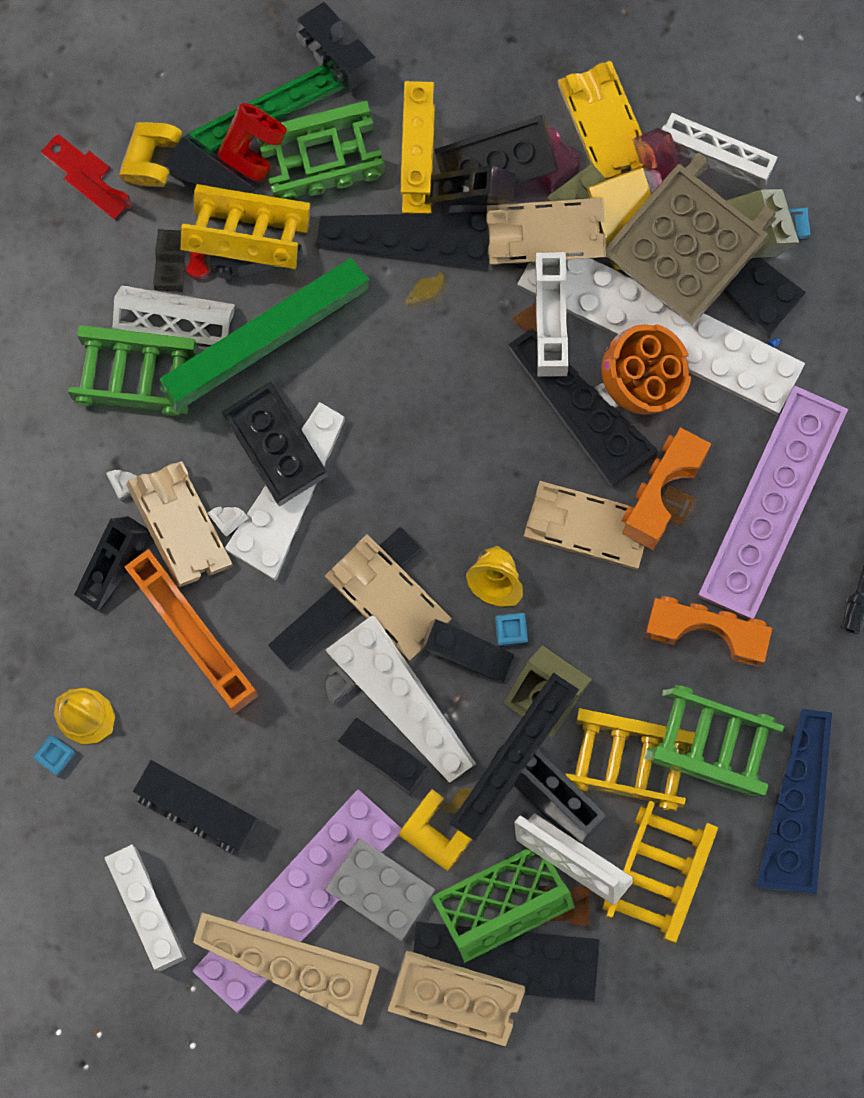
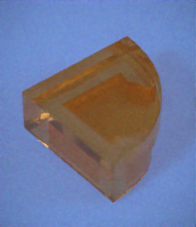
(526, 319)

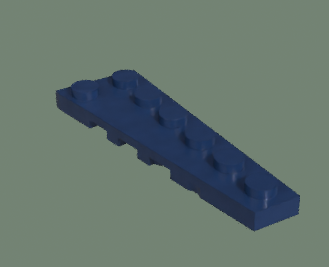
(795, 832)

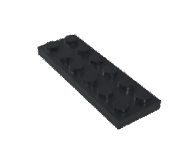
(541, 962)

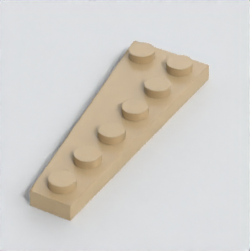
(312, 972)

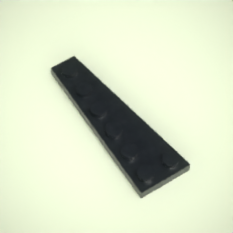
(426, 237)

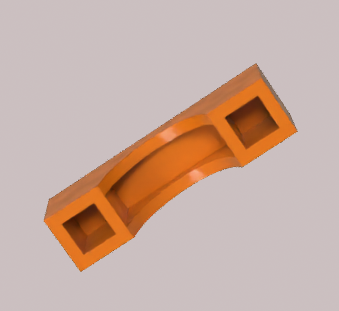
(682, 460)
(745, 639)

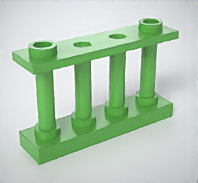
(122, 343)
(693, 762)

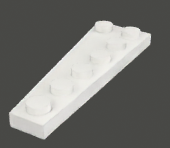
(269, 530)
(391, 684)

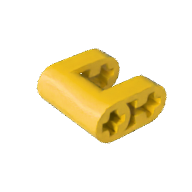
(136, 164)
(428, 839)

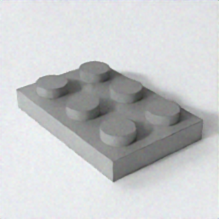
(379, 889)

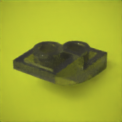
(169, 262)

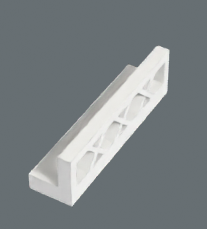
(719, 159)
(168, 306)
(572, 858)

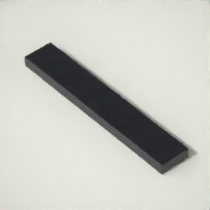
(332, 607)
(514, 757)

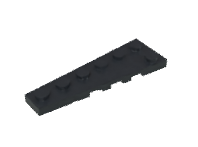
(764, 294)
(598, 427)

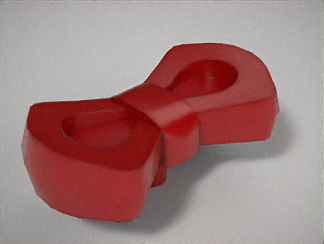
(197, 268)

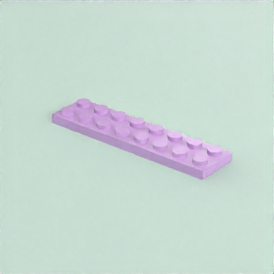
(772, 503)
(297, 896)

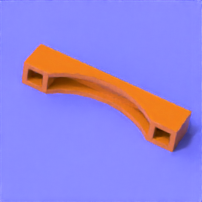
(191, 631)

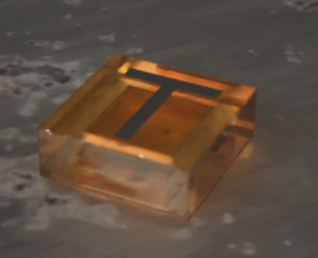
(677, 504)

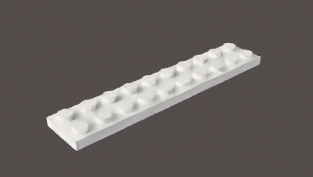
(714, 349)

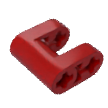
(235, 146)

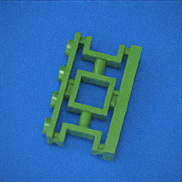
(320, 129)

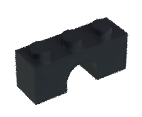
(347, 63)

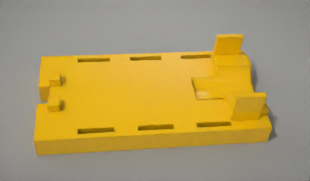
(603, 118)

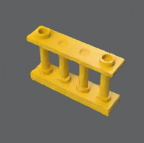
(417, 146)
(246, 208)
(621, 729)
(690, 867)

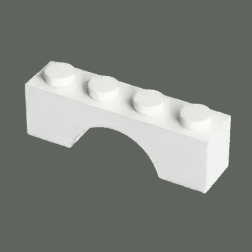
(551, 314)
(145, 908)

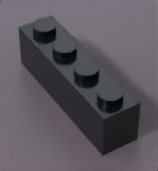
(559, 798)
(196, 807)

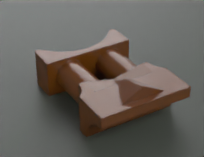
(580, 914)

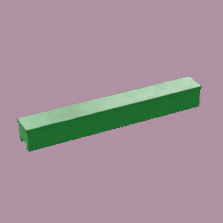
(263, 334)

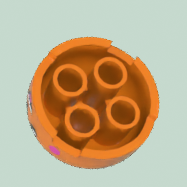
(646, 369)

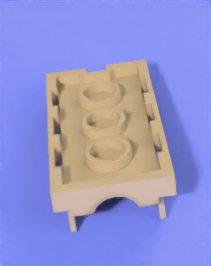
(546, 230)
(582, 522)
(180, 523)
(386, 595)
(455, 996)

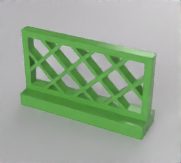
(508, 924)

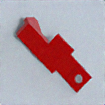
(85, 175)

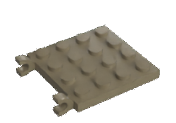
(687, 242)

